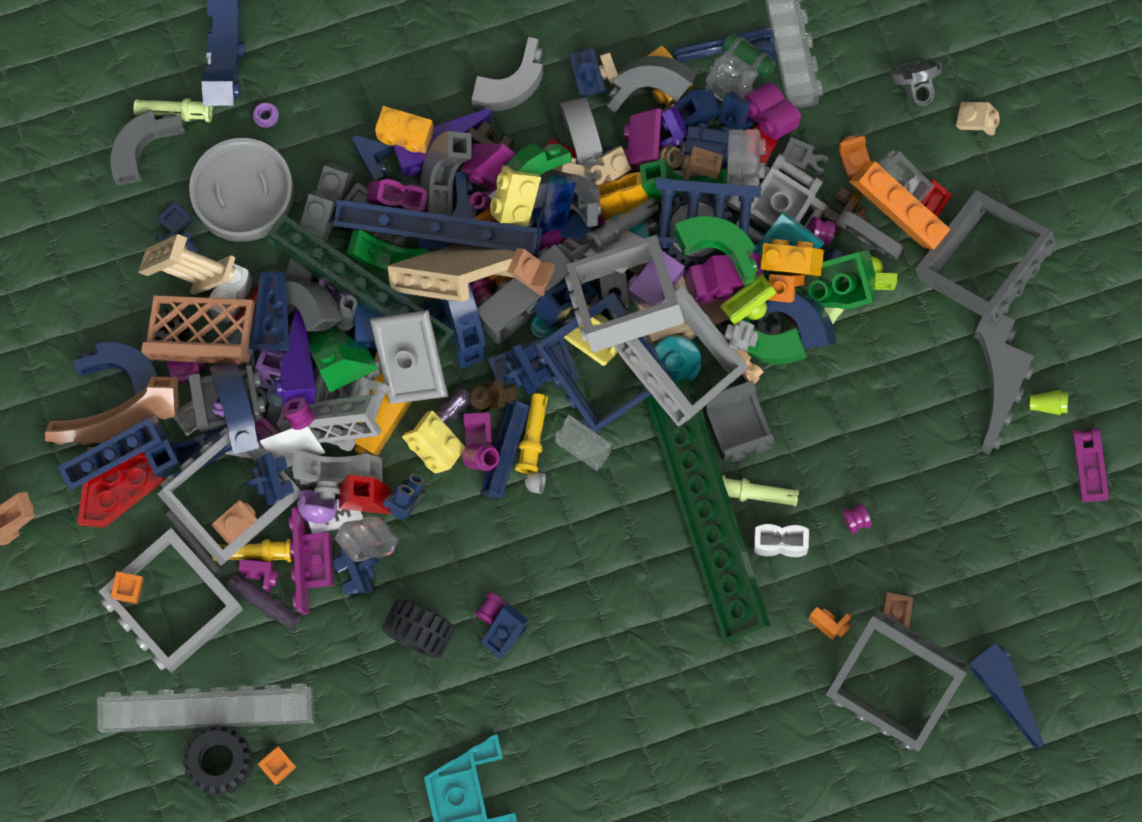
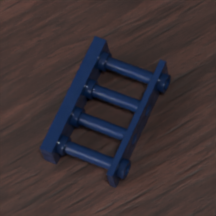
(694, 191)

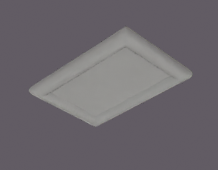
(409, 357)

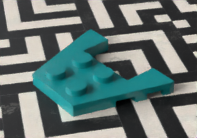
(456, 790)

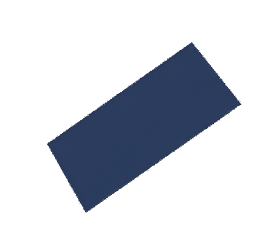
(575, 227)

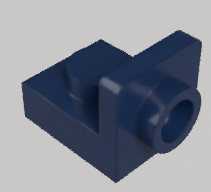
(735, 112)

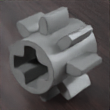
(741, 336)

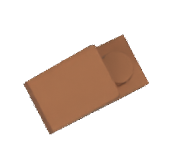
(531, 271)
(898, 607)

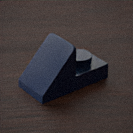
(371, 152)
(505, 631)

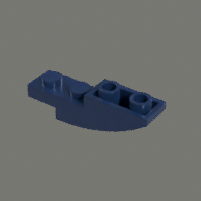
(467, 330)

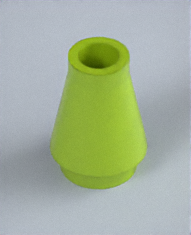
(1050, 402)

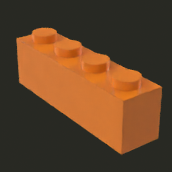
(899, 205)

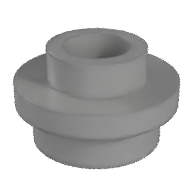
(327, 489)

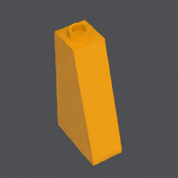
(387, 419)

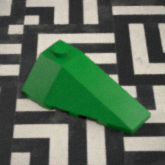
(843, 282)
(339, 357)

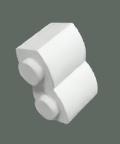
(236, 288)
(773, 540)

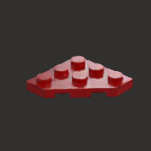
(116, 491)

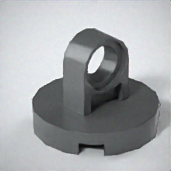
(918, 75)

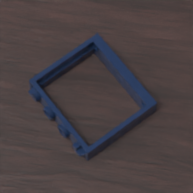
(563, 379)

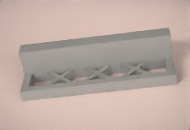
(340, 412)

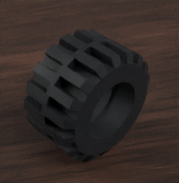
(418, 628)
(206, 741)

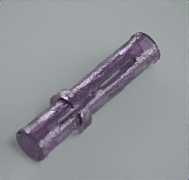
(271, 607)

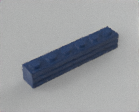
(506, 445)

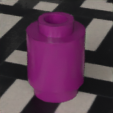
(480, 457)

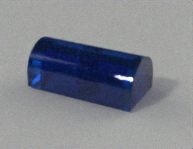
(557, 203)

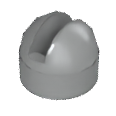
(535, 482)

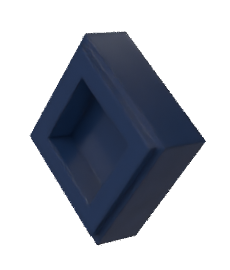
(175, 219)

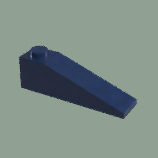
(1001, 681)

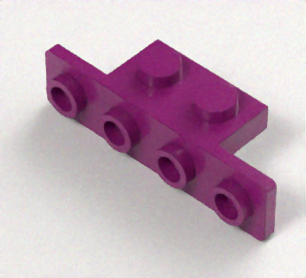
(312, 561)

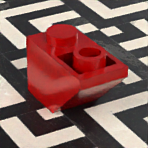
(363, 494)

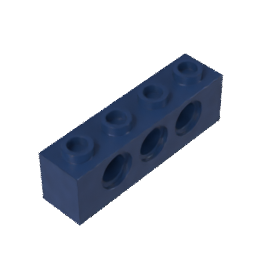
(112, 452)

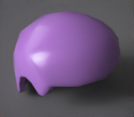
(316, 509)

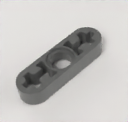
(869, 235)

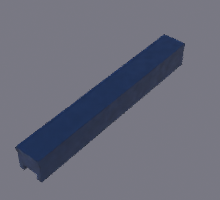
(437, 227)

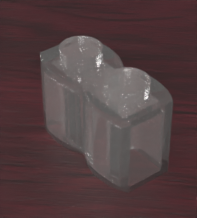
(366, 538)

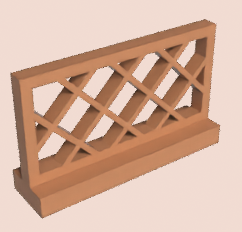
(199, 351)

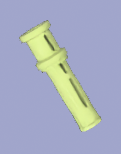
(186, 109)
(744, 490)

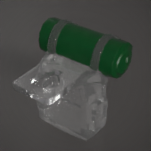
(738, 67)

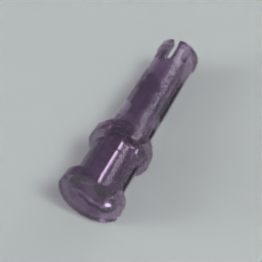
(451, 408)

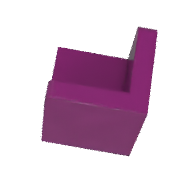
(478, 428)

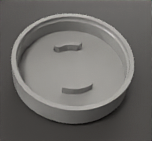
(241, 189)

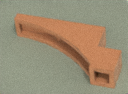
(156, 399)

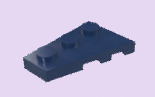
(270, 315)

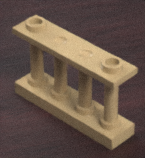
(176, 260)

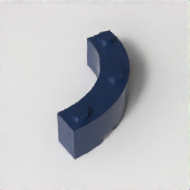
(223, 53)

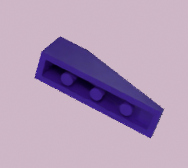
(412, 162)
(296, 368)

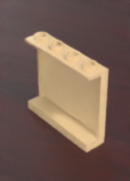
(448, 271)

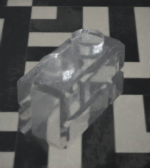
(744, 157)

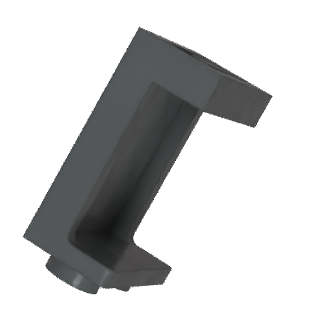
(204, 394)
(739, 422)

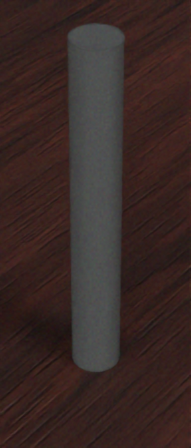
(193, 543)

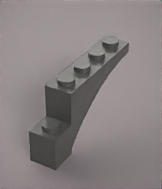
(321, 211)
(1006, 371)

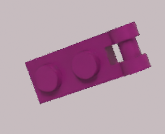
(1090, 466)

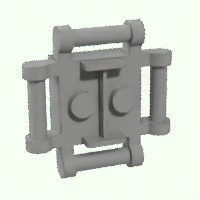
(782, 194)
(356, 388)

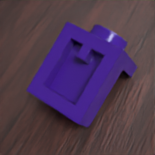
(673, 121)

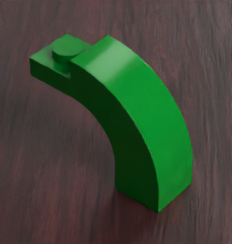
(535, 160)
(661, 170)
(718, 234)
(378, 254)
(778, 348)

